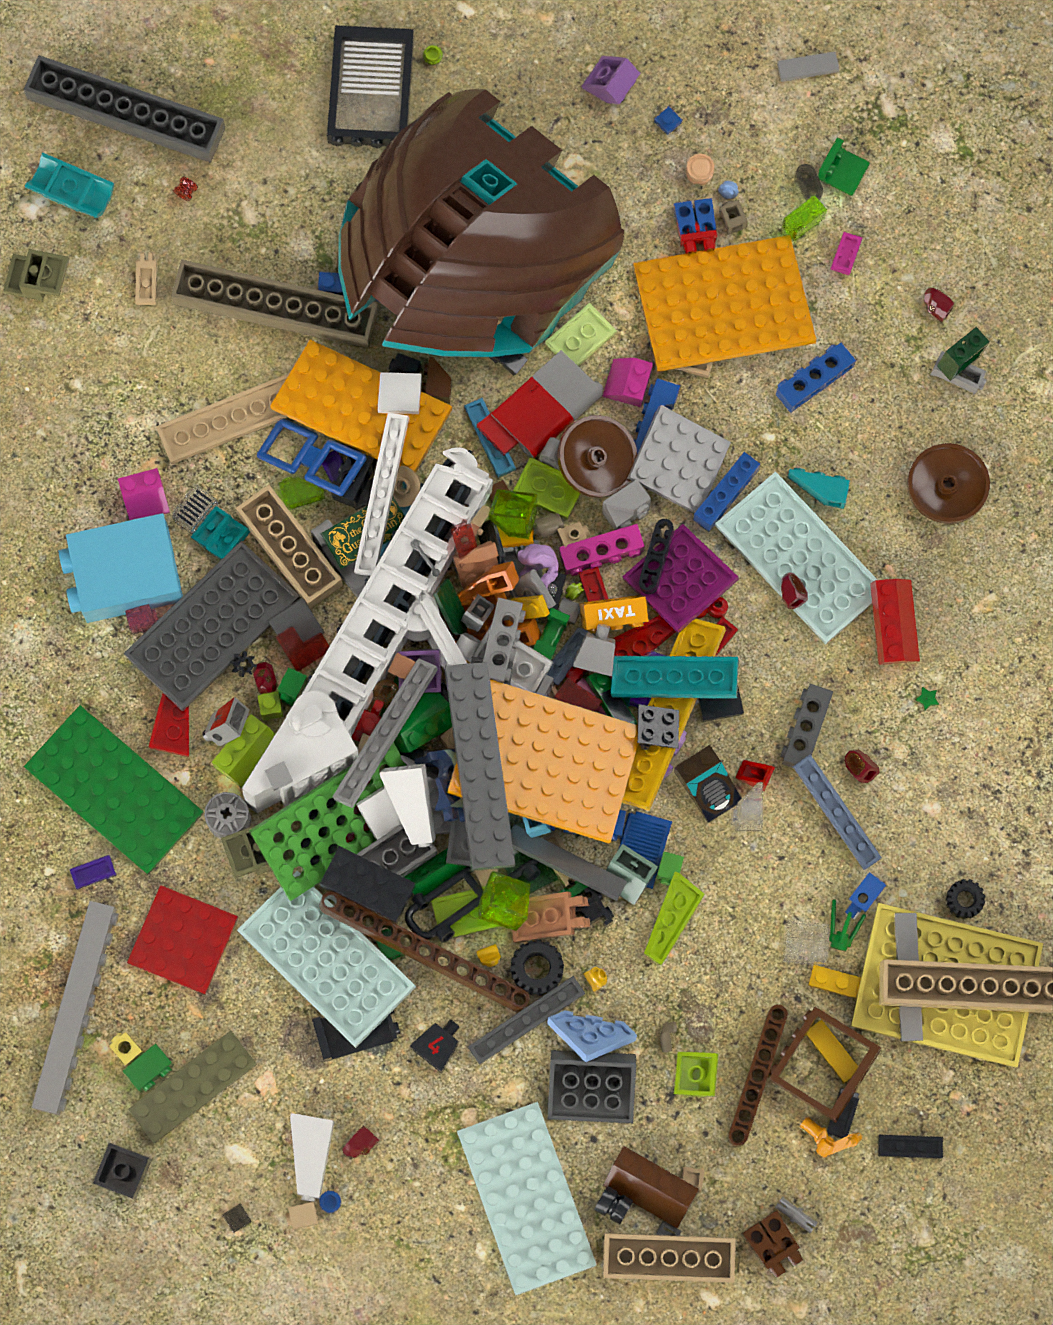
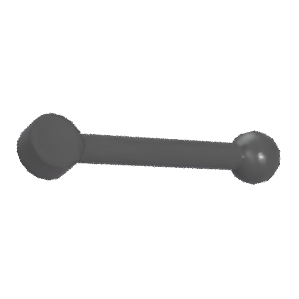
(415, 544)

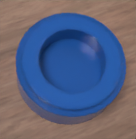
(330, 1201)

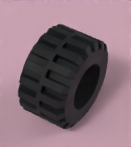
(542, 949)

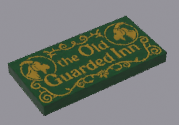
(346, 535)

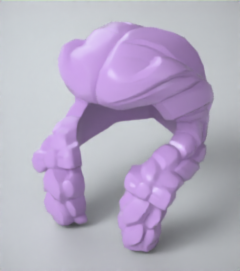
(539, 557)

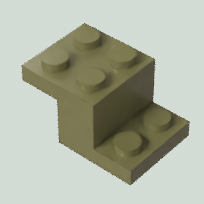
(36, 274)
(245, 854)

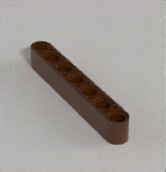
(762, 1066)

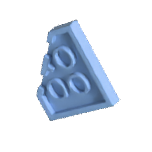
(590, 1035)

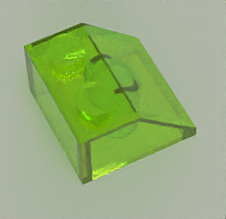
(514, 512)
(505, 901)

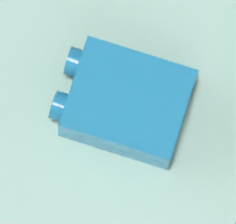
(121, 568)

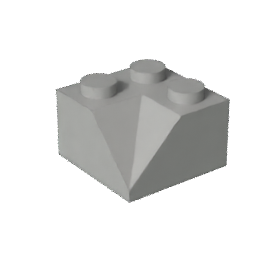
(626, 505)

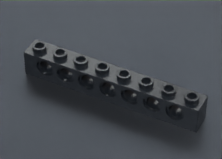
(400, 364)

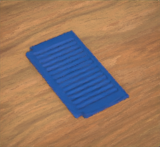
(647, 837)

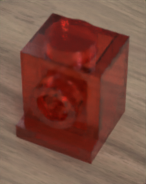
(460, 531)

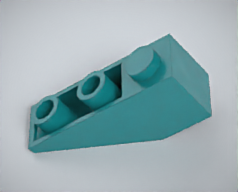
(825, 489)

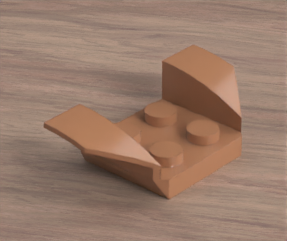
(476, 563)

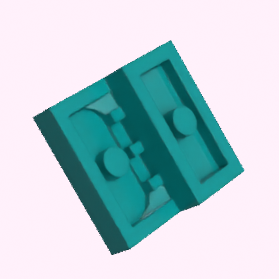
(220, 533)

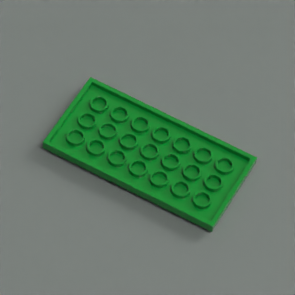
(113, 789)

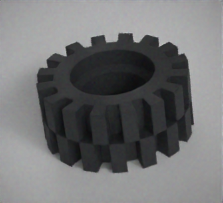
(956, 908)

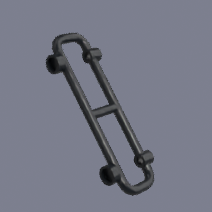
(443, 930)

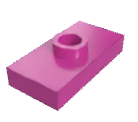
(846, 253)

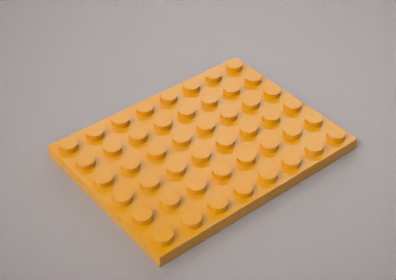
(724, 303)
(560, 761)

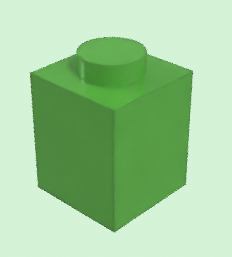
(669, 864)

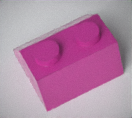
(628, 380)
(143, 494)

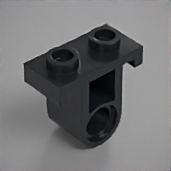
(595, 909)

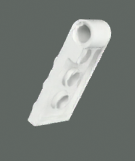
(538, 663)

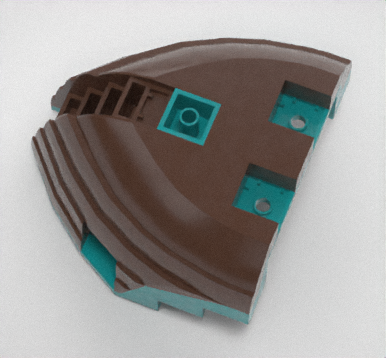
(473, 229)

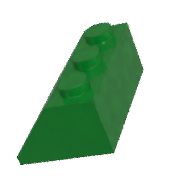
(425, 722)

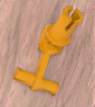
(826, 1144)

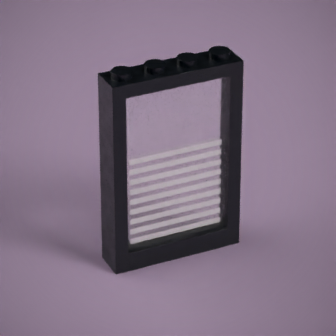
(369, 85)

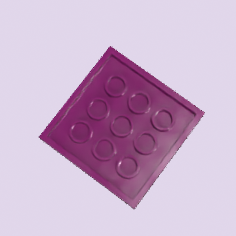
(689, 580)

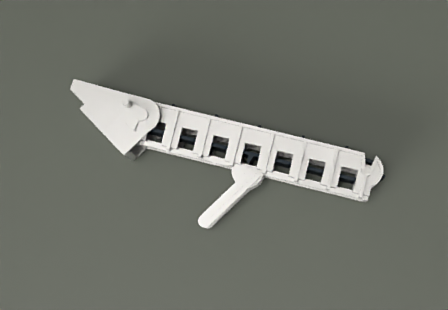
(313, 736)

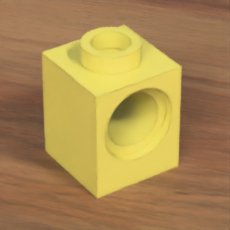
(134, 1052)

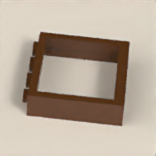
(855, 1080)

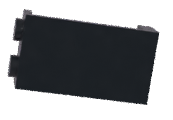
(335, 1045)

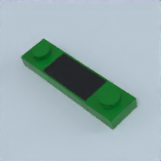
(613, 706)

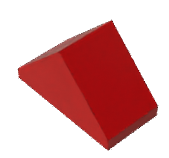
(754, 772)

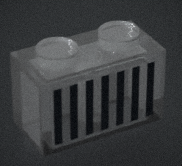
(194, 509)

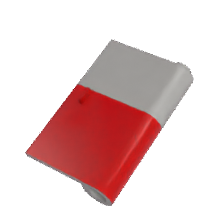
(547, 403)

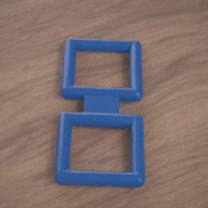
(311, 457)

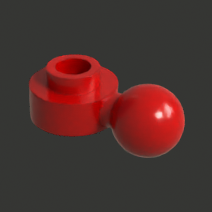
(715, 612)

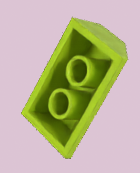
(243, 753)

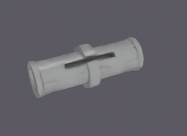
(796, 1215)

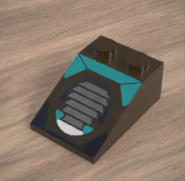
(708, 783)

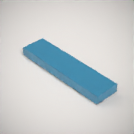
(501, 464)

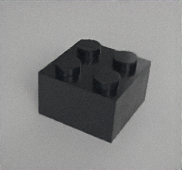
(122, 1171)

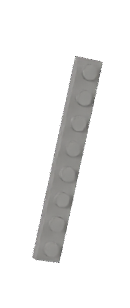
(385, 733)

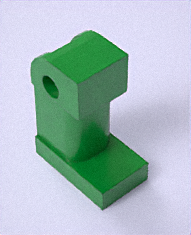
(552, 633)

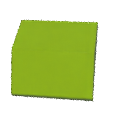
(696, 1074)

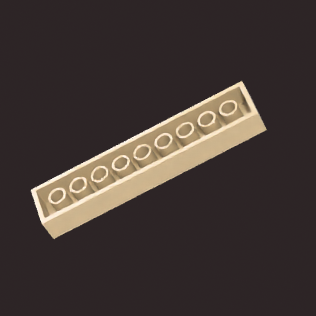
(966, 986)

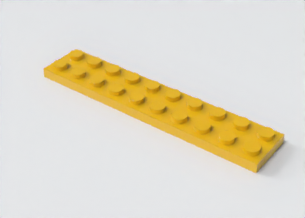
(650, 765)

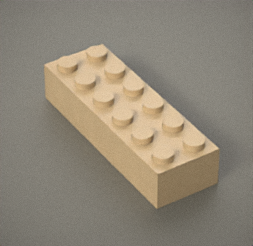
(289, 546)
(669, 1257)

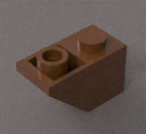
(438, 381)

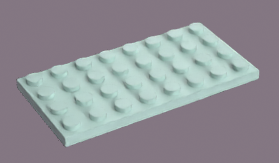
(784, 536)
(327, 962)
(526, 1198)

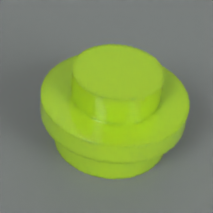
(432, 55)
(574, 591)

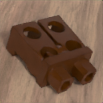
(774, 1250)

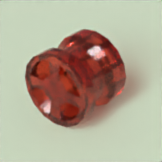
(185, 188)

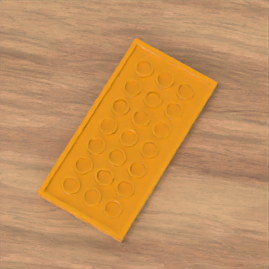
(342, 402)

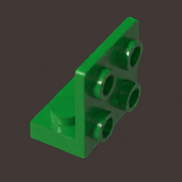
(842, 169)

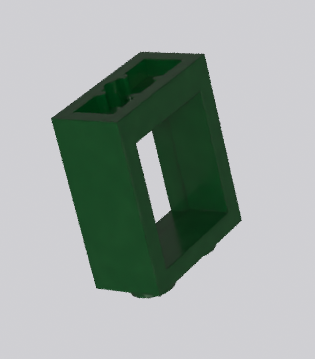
(961, 355)

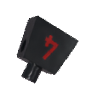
(437, 1045)

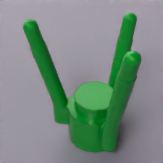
(840, 940)

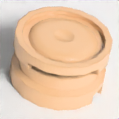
(700, 169)

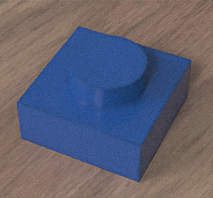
(668, 120)

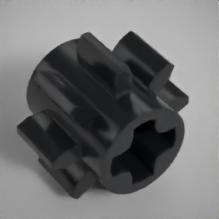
(243, 669)

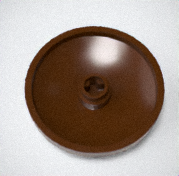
(596, 456)
(948, 483)

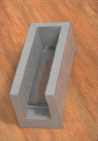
(970, 379)

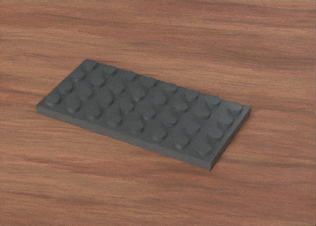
(210, 624)

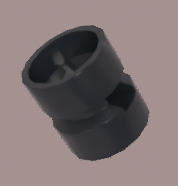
(613, 1205)

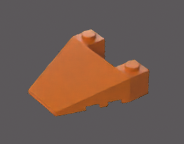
(492, 586)

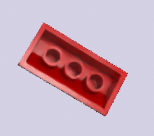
(894, 621)

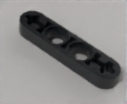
(659, 557)

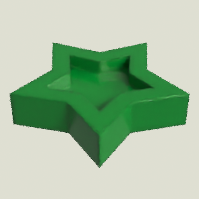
(927, 698)

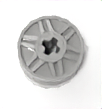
(221, 804)

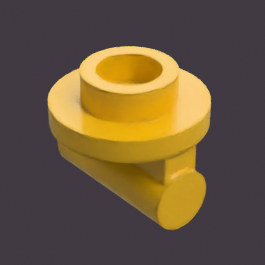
(489, 955)
(596, 978)

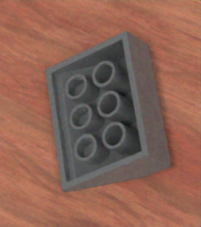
(592, 1089)

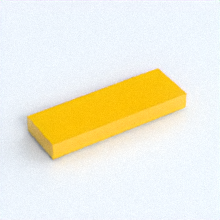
(832, 1051)

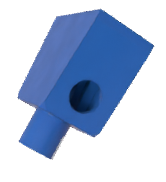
(872, 888)

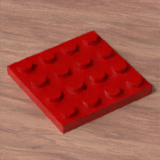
(182, 940)

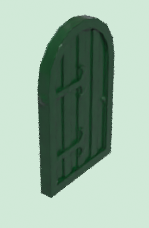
(451, 607)

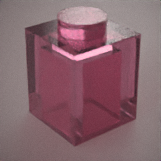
(141, 618)

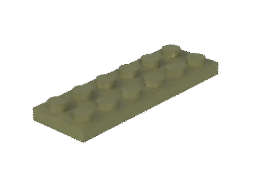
(192, 1087)

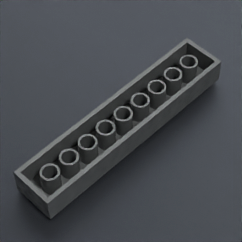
(124, 108)

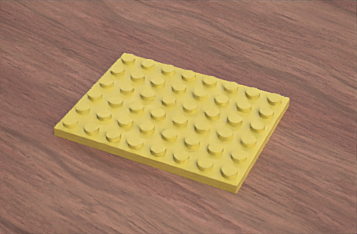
(974, 1033)

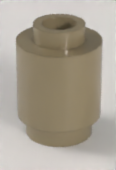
(548, 525)

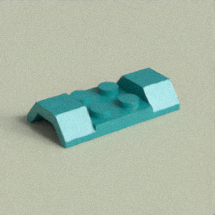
(71, 186)

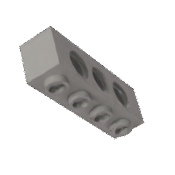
(504, 611)

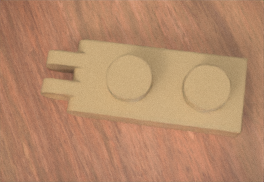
(146, 280)

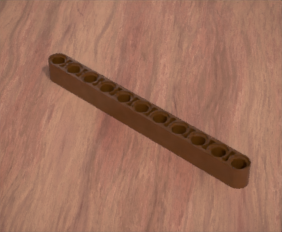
(435, 951)

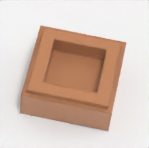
(401, 666)

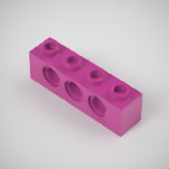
(628, 535)

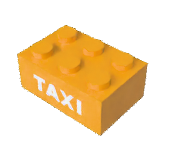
(614, 613)

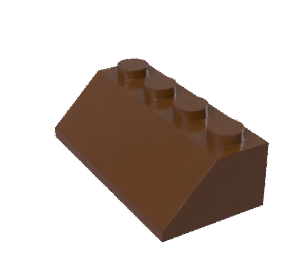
(651, 1187)

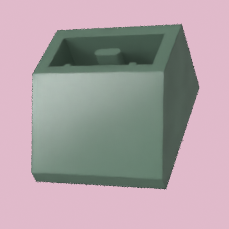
(633, 869)

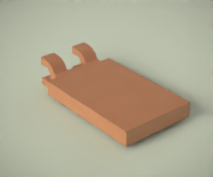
(551, 917)

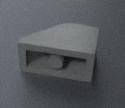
(477, 613)

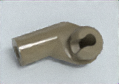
(665, 1038)

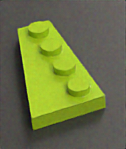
(674, 914)

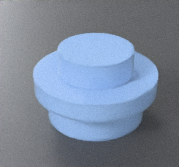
(728, 189)

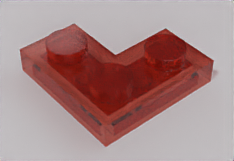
(300, 652)

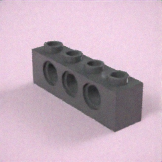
(813, 695)

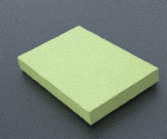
(582, 335)

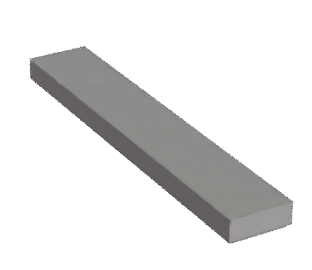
(907, 949)

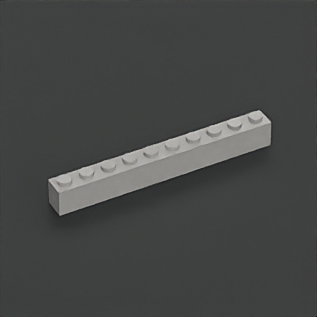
(74, 1008)

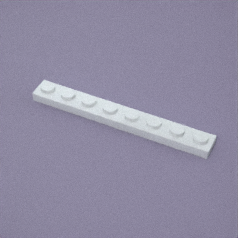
(381, 494)

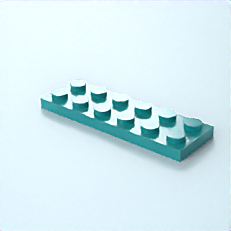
(674, 677)

